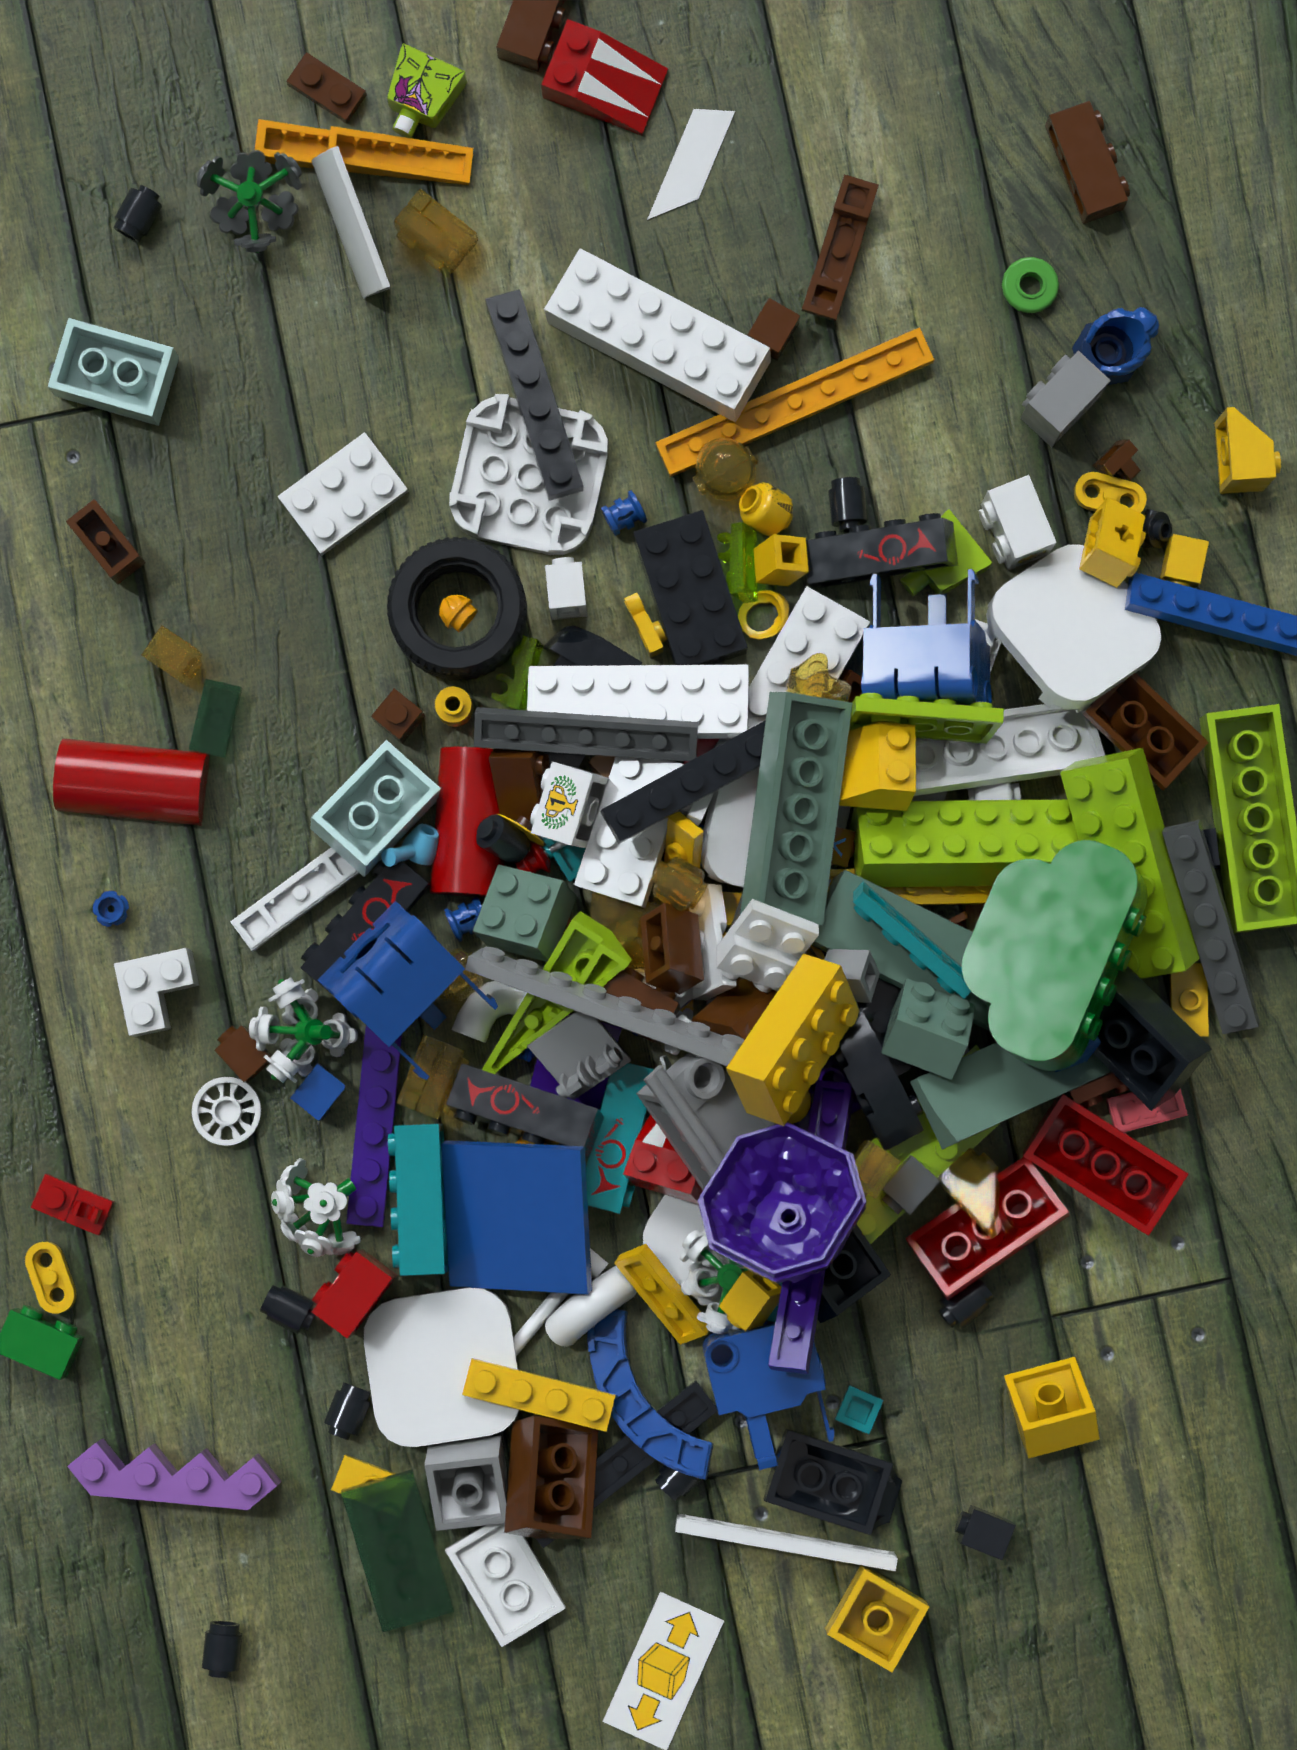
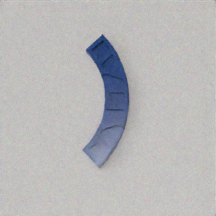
(633, 1410)

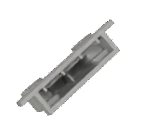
(698, 1112)

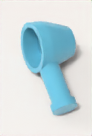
(418, 846)

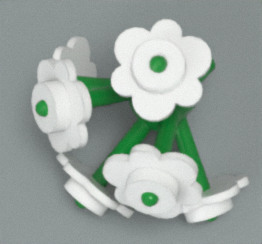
(323, 1206)

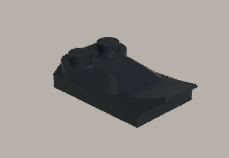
(832, 1483)

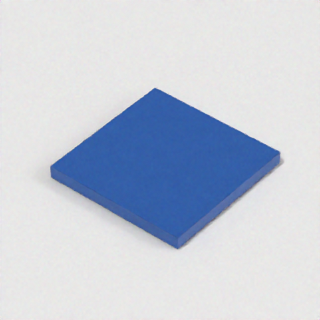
(517, 1216)

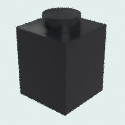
(984, 1531)

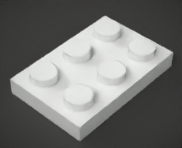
(343, 493)
(505, 1581)

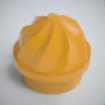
(457, 612)

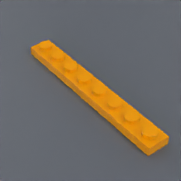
(800, 399)

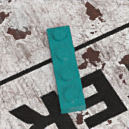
(901, 931)

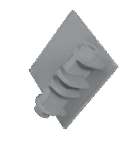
(578, 1054)

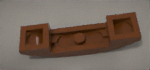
(840, 247)

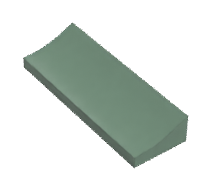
(797, 804)
(848, 930)
(992, 1089)

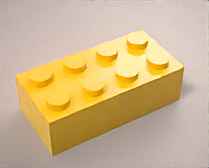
(793, 1039)

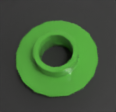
(1034, 268)

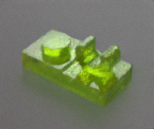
(740, 555)
(523, 656)

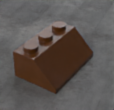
(1140, 718)
(736, 1009)
(551, 1479)

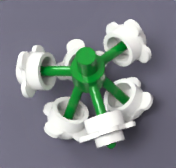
(308, 1031)
(705, 1282)

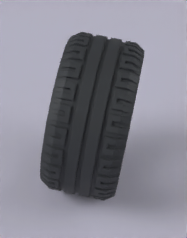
(450, 557)

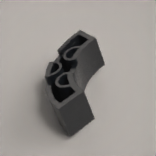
(876, 1084)

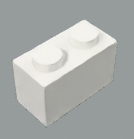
(565, 589)

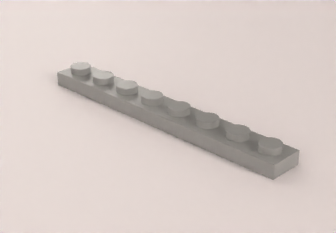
(595, 1002)

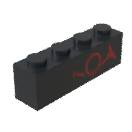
(881, 551)
(391, 884)
(522, 1110)

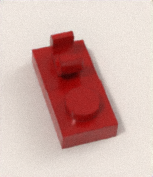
(72, 1204)

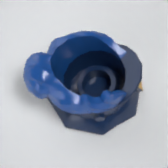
(1118, 342)

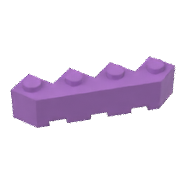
(156, 1479)

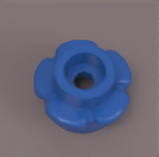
(101, 905)

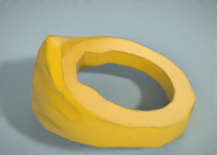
(765, 597)

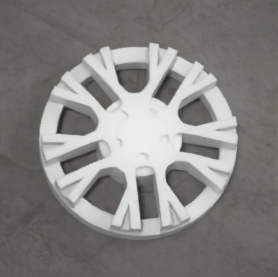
(226, 1111)

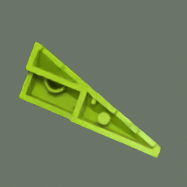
(585, 953)

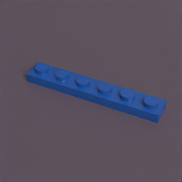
(1212, 613)

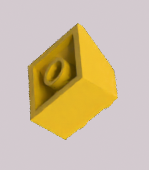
(1244, 454)
(880, 767)
(1052, 1407)

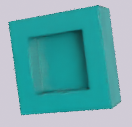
(858, 1409)

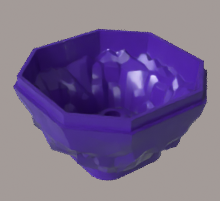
(778, 1179)

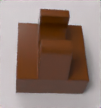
(1118, 460)

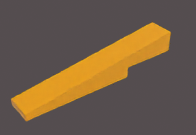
(367, 152)

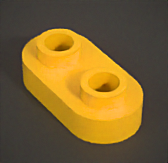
(1108, 487)
(48, 1278)

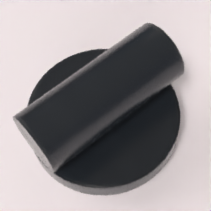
(1157, 529)

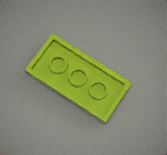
(932, 720)

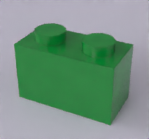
(39, 1342)

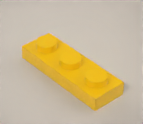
(661, 1293)

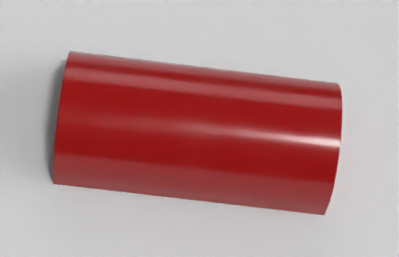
(130, 781)
(463, 802)
(1104, 1164)
(960, 1252)

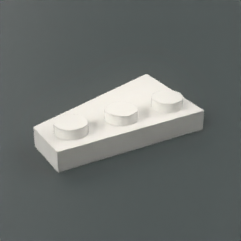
(712, 926)

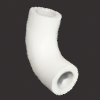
(478, 1017)
(586, 1310)

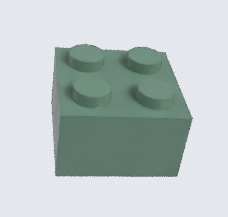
(524, 913)
(929, 1028)

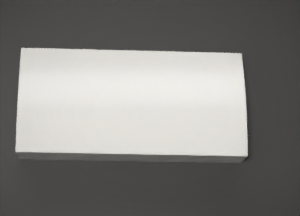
(350, 222)

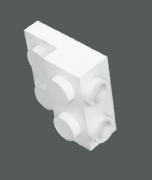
(764, 945)

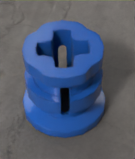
(624, 513)
(462, 913)

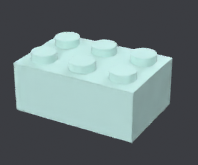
(113, 371)
(375, 808)

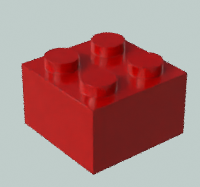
(353, 1293)

